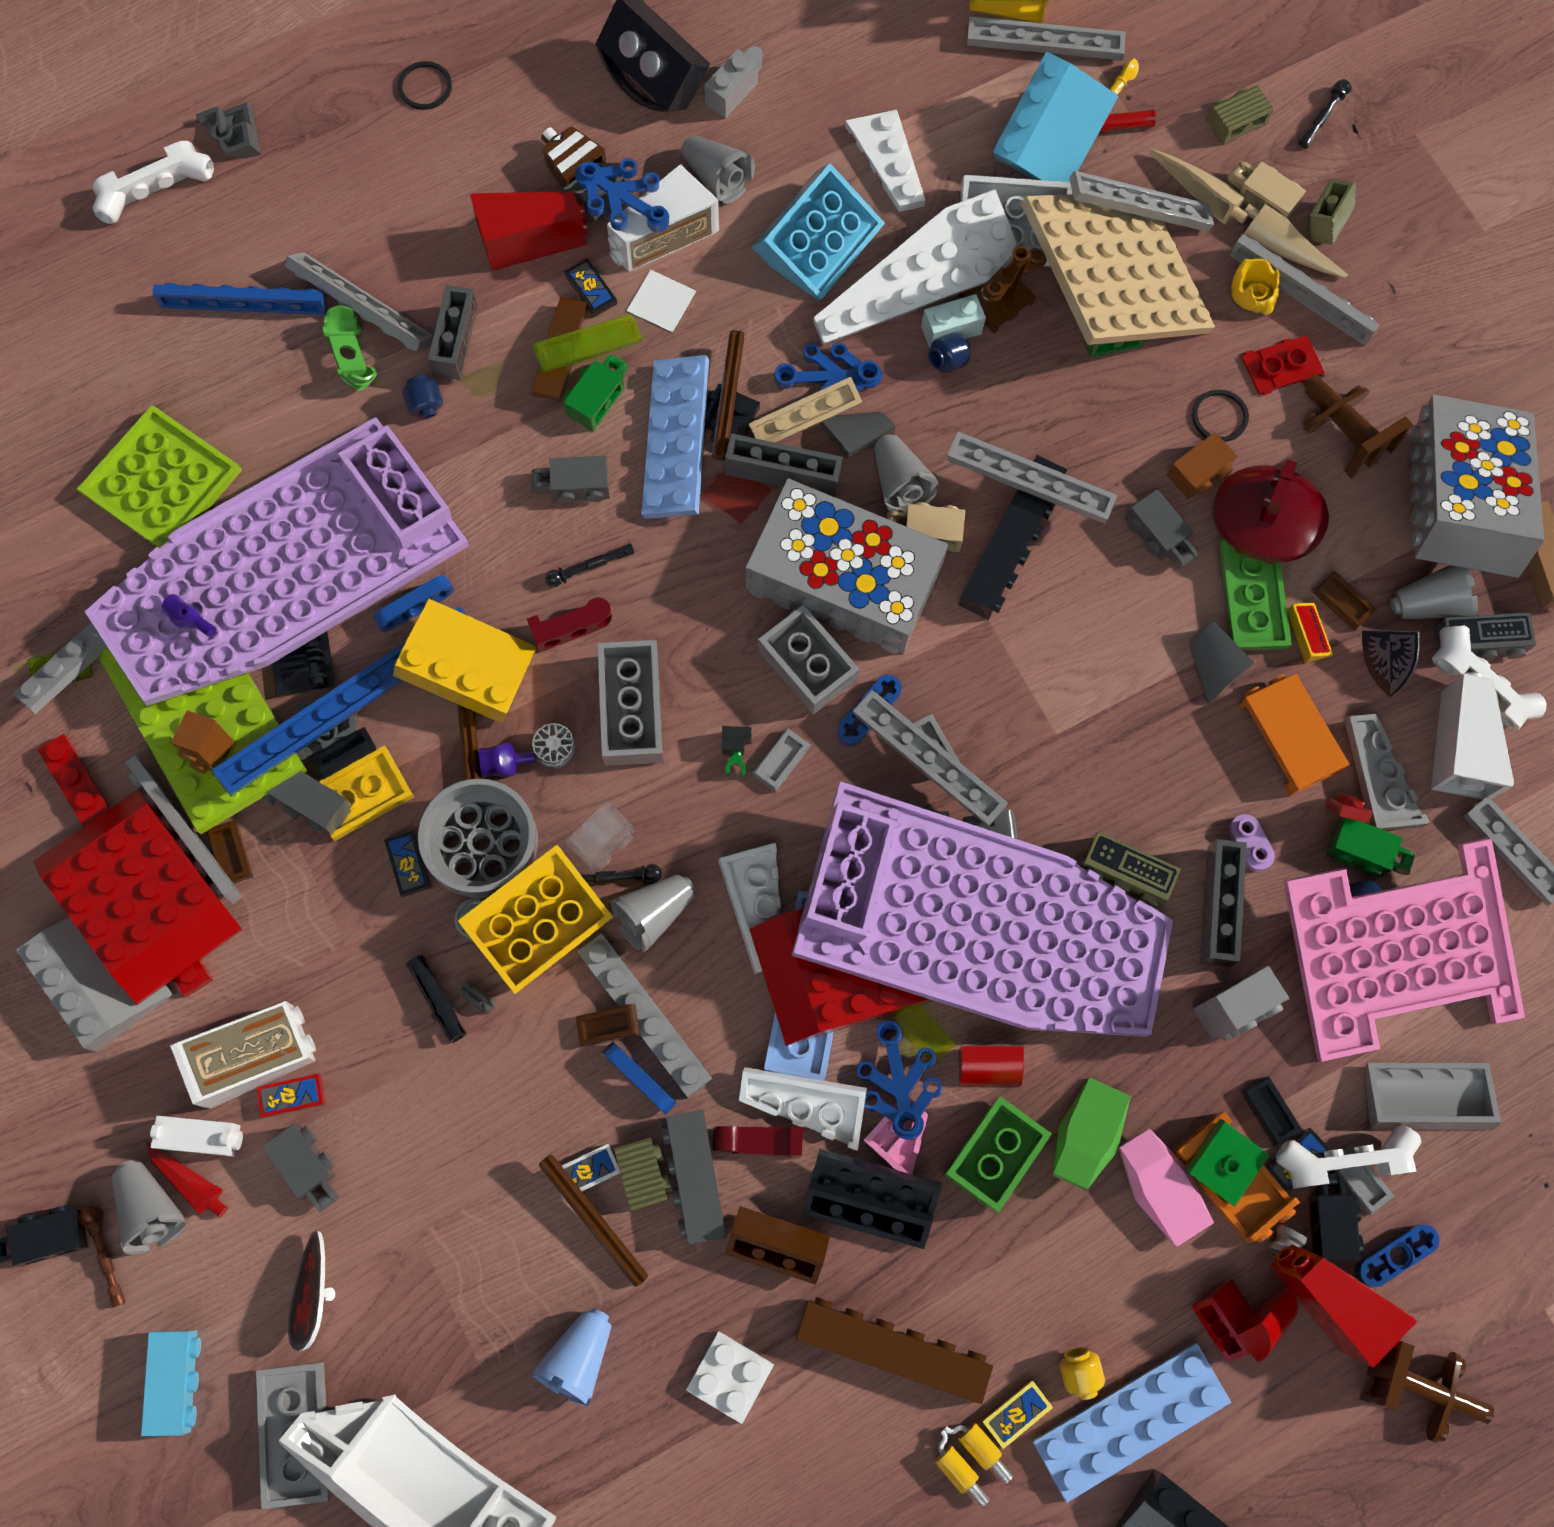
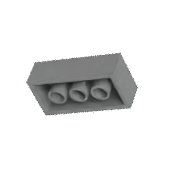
(630, 703)

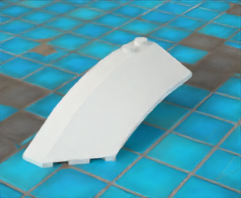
(403, 1470)

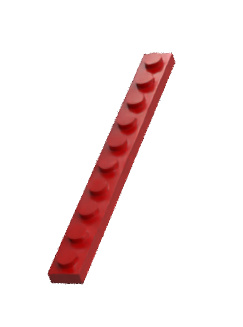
(89, 804)

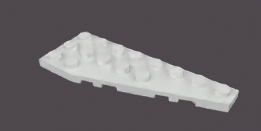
(942, 259)

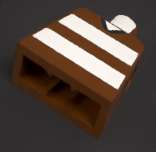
(567, 151)

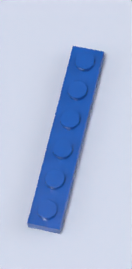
(240, 299)

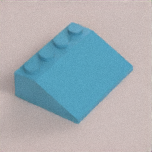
(1054, 122)
(819, 233)

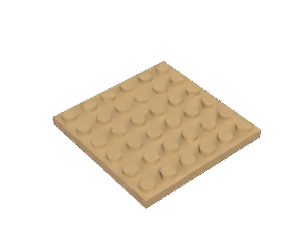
(1117, 271)

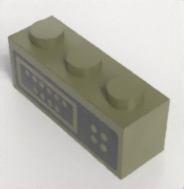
(1131, 869)

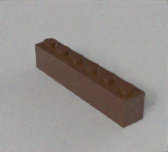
(893, 1351)

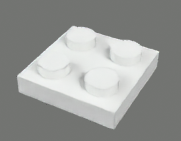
(730, 1377)

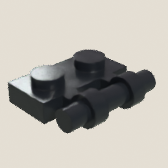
(744, 412)

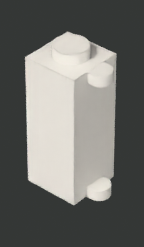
(196, 1136)

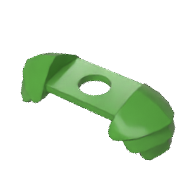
(341, 330)

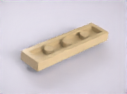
(807, 412)

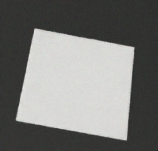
(661, 300)

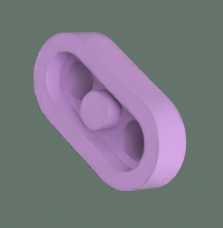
(1255, 840)

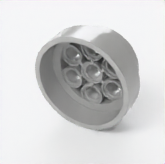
(444, 820)

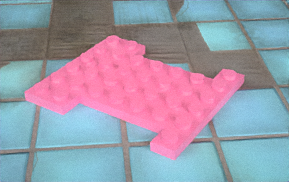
(1401, 950)

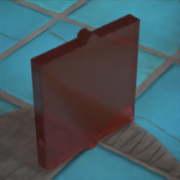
(736, 495)

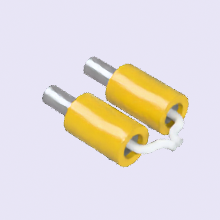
(959, 1471)

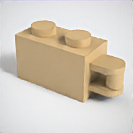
(1267, 186)
(940, 523)

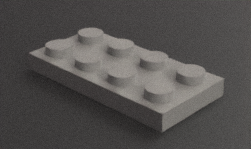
(281, 1398)

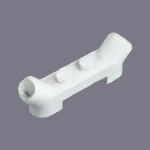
(116, 193)
(1457, 659)
(1391, 1159)

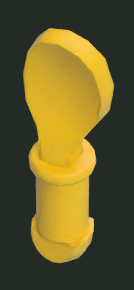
(1128, 73)

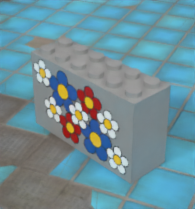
(1475, 486)
(845, 566)

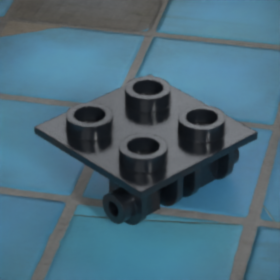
(305, 668)

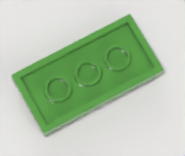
(1254, 601)

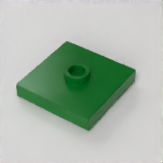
(1227, 1162)

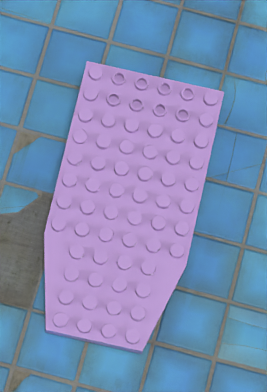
(279, 565)
(979, 921)

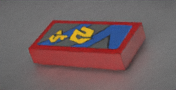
(290, 1095)

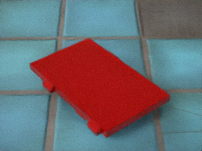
(1282, 364)

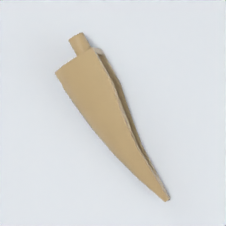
(1222, 199)
(1280, 236)

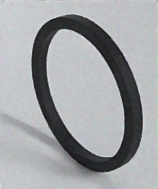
(430, 105)
(1225, 393)

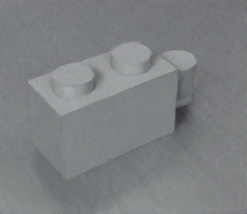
(733, 81)

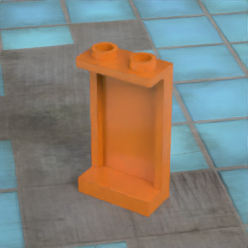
(1295, 732)
(1260, 1205)

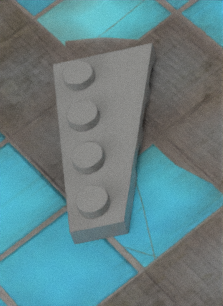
(1381, 776)

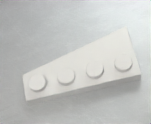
(889, 156)
(753, 891)
(813, 1103)

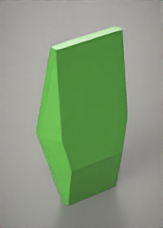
(1090, 1133)

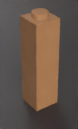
(1542, 564)

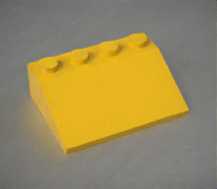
(464, 661)
(535, 919)

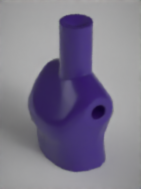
(185, 615)
(502, 760)

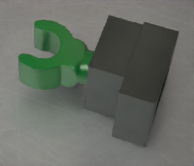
(733, 744)

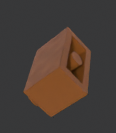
(1202, 466)
(201, 742)

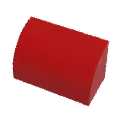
(991, 1066)
(1223, 1316)
(1269, 1324)

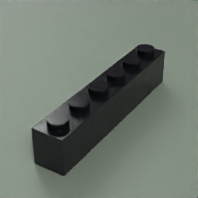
(1007, 550)

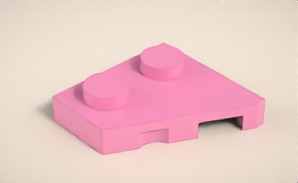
(895, 1151)

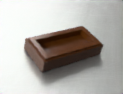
(1344, 601)
(230, 851)
(608, 1025)

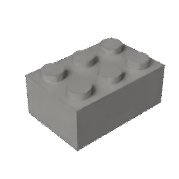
(808, 659)
(1242, 1005)

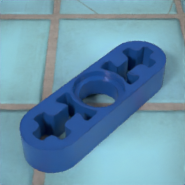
(413, 603)
(849, 721)
(639, 1077)
(1411, 1236)

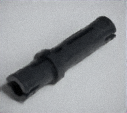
(439, 1004)

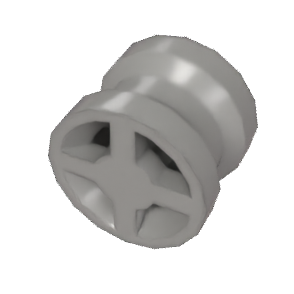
(1286, 1237)

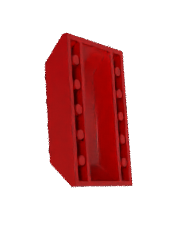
(136, 897)
(813, 997)

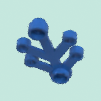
(621, 192)
(832, 373)
(900, 1085)

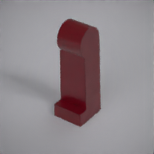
(571, 624)
(759, 1140)

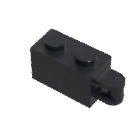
(1335, 1222)
(43, 1237)

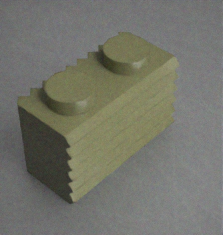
(1240, 114)
(1332, 211)
(642, 1173)

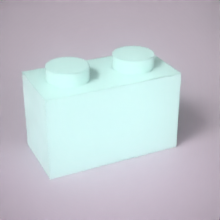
(958, 316)

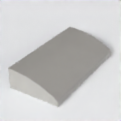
(1431, 1096)

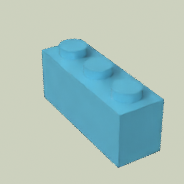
(170, 1383)

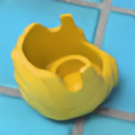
(1255, 286)

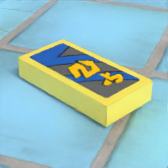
(1017, 1414)

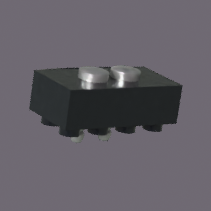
(652, 55)

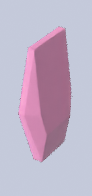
(1164, 1188)

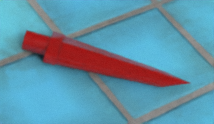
(193, 1187)

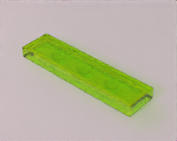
(587, 342)

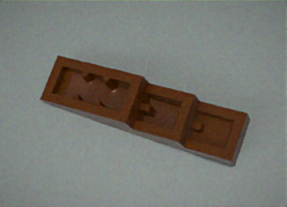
(566, 319)

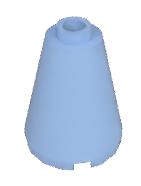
(576, 1358)

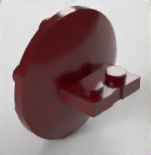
(1270, 513)

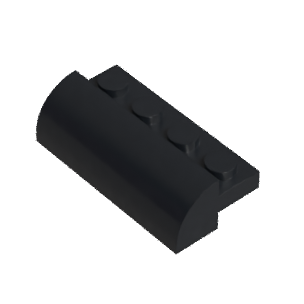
(871, 1198)

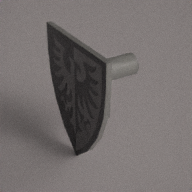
(1390, 657)

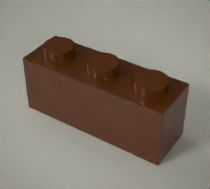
(777, 1245)

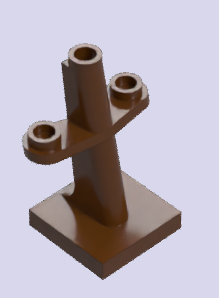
(1004, 292)
(1365, 436)
(1393, 1378)

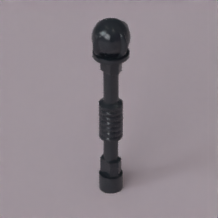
(1338, 94)
(555, 578)
(649, 874)

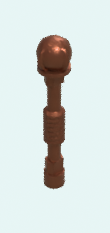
(90, 1218)

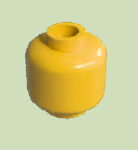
(1082, 1373)

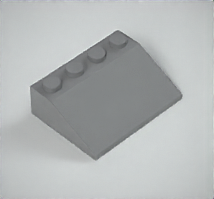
(82, 986)

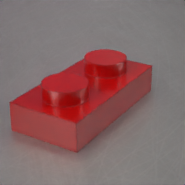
(1348, 807)

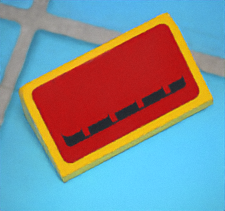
(1309, 632)

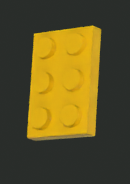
(372, 788)

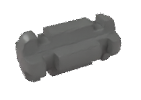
(478, 997)

